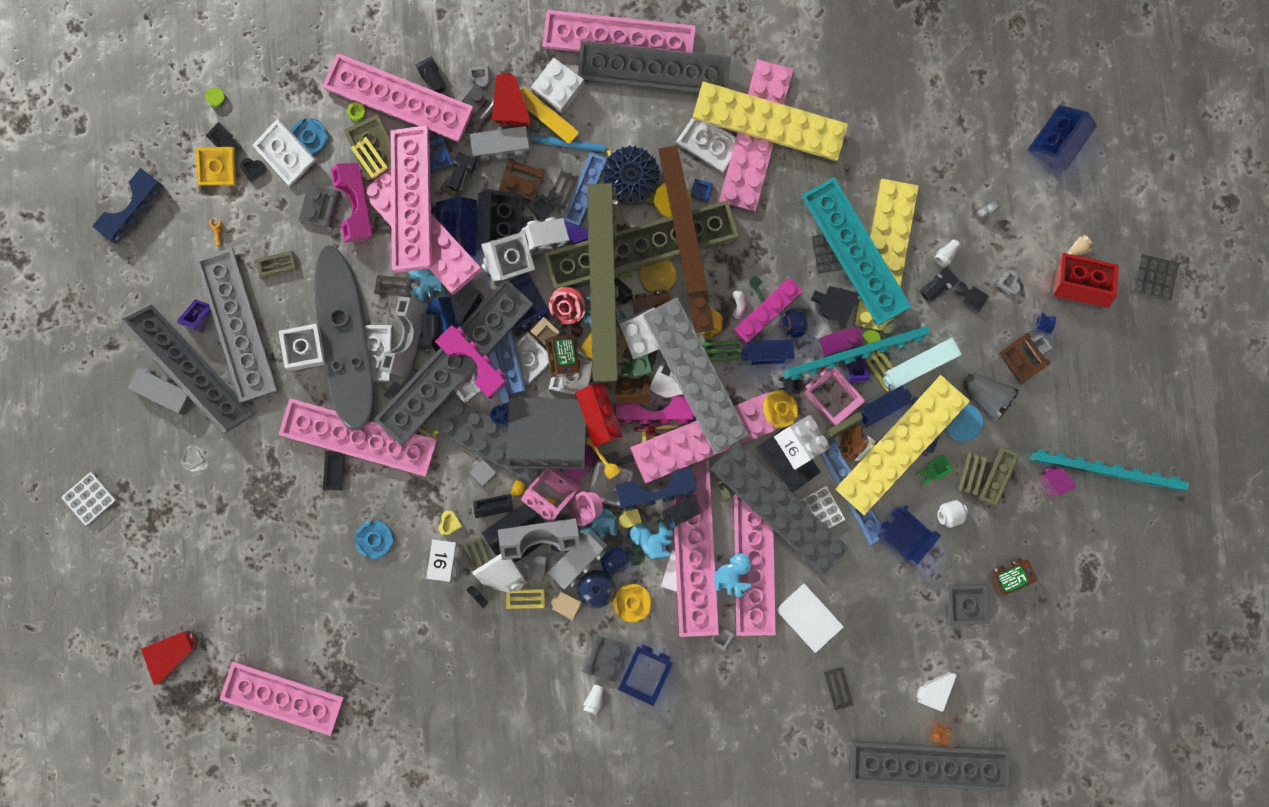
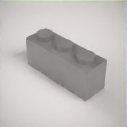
(500, 144)
(159, 390)
(578, 560)

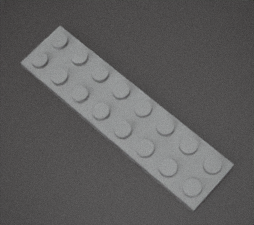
(236, 325)
(695, 375)

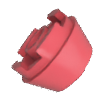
(568, 305)

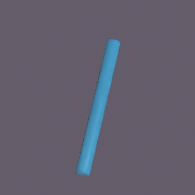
(574, 144)

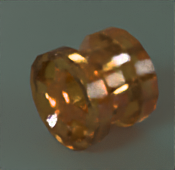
(940, 734)

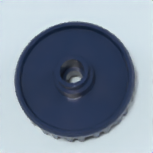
(638, 162)

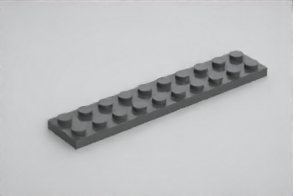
(444, 374)

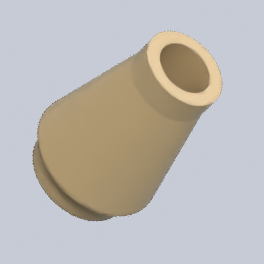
(1081, 246)

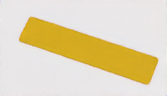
(548, 116)

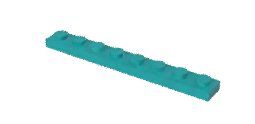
(850, 355)
(1116, 471)

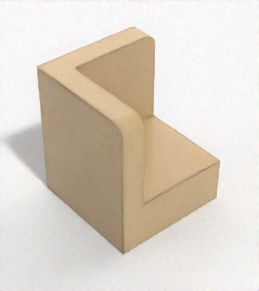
(544, 330)

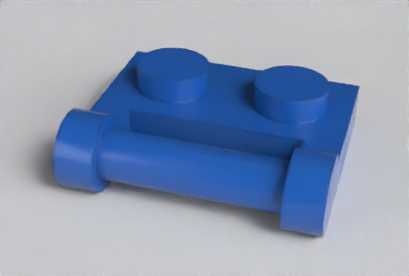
(440, 158)

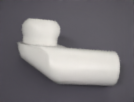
(741, 303)

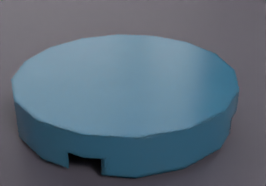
(311, 135)
(966, 424)
(374, 539)

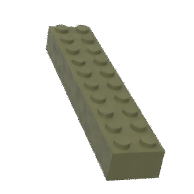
(643, 245)
(602, 287)

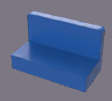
(443, 307)

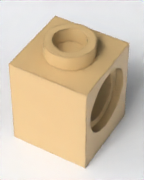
(565, 605)

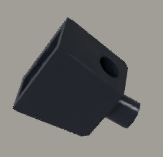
(835, 304)
(682, 512)

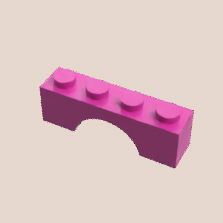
(348, 179)
(767, 311)
(488, 379)
(677, 411)

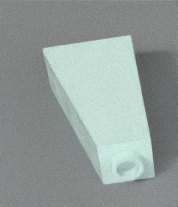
(921, 364)

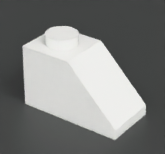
(936, 691)

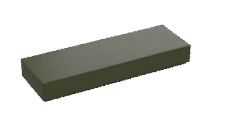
(998, 476)

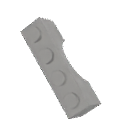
(400, 359)
(558, 533)

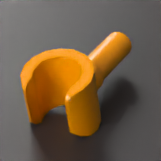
(217, 229)

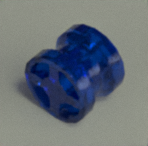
(1045, 323)
(497, 414)

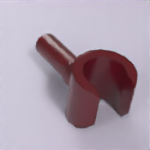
(576, 330)
(650, 429)

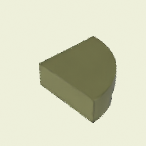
(723, 490)

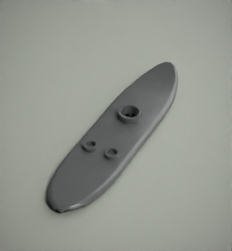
(344, 344)

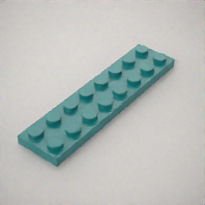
(856, 251)

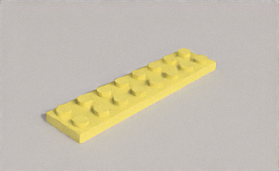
(770, 121)
(890, 235)
(902, 445)

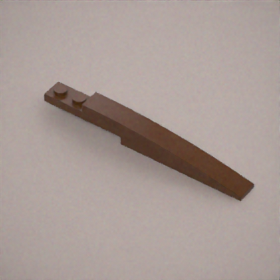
(686, 239)

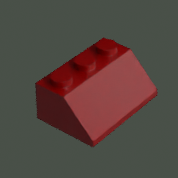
(1086, 280)
(599, 414)

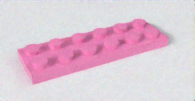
(282, 698)

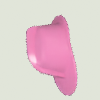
(585, 507)

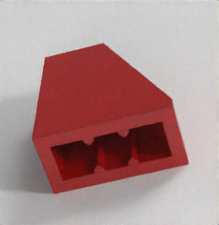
(508, 102)
(167, 655)

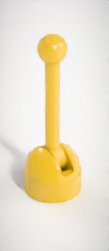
(611, 469)
(519, 489)

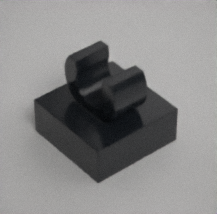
(791, 387)

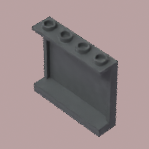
(545, 434)

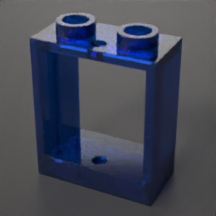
(768, 352)
(885, 405)
(636, 693)

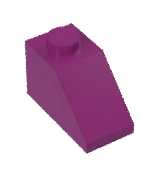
(841, 341)
(590, 459)
(1056, 481)

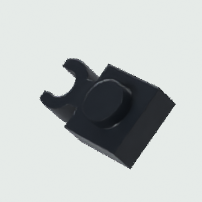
(221, 137)
(541, 207)
(974, 297)

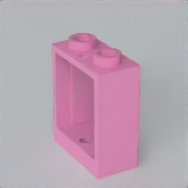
(858, 400)
(567, 488)

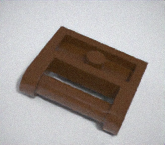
(520, 185)
(1018, 360)
(627, 387)

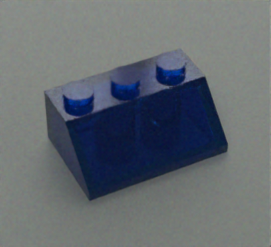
(1063, 137)
(459, 218)

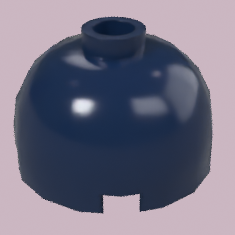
(603, 581)

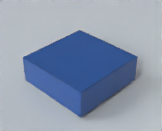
(701, 190)

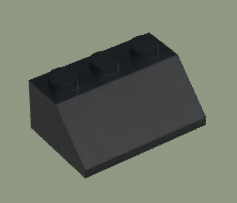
(498, 215)
(781, 466)
(519, 517)

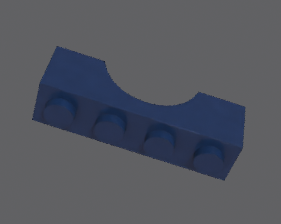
(115, 225)
(681, 483)

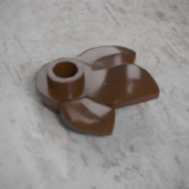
(853, 443)

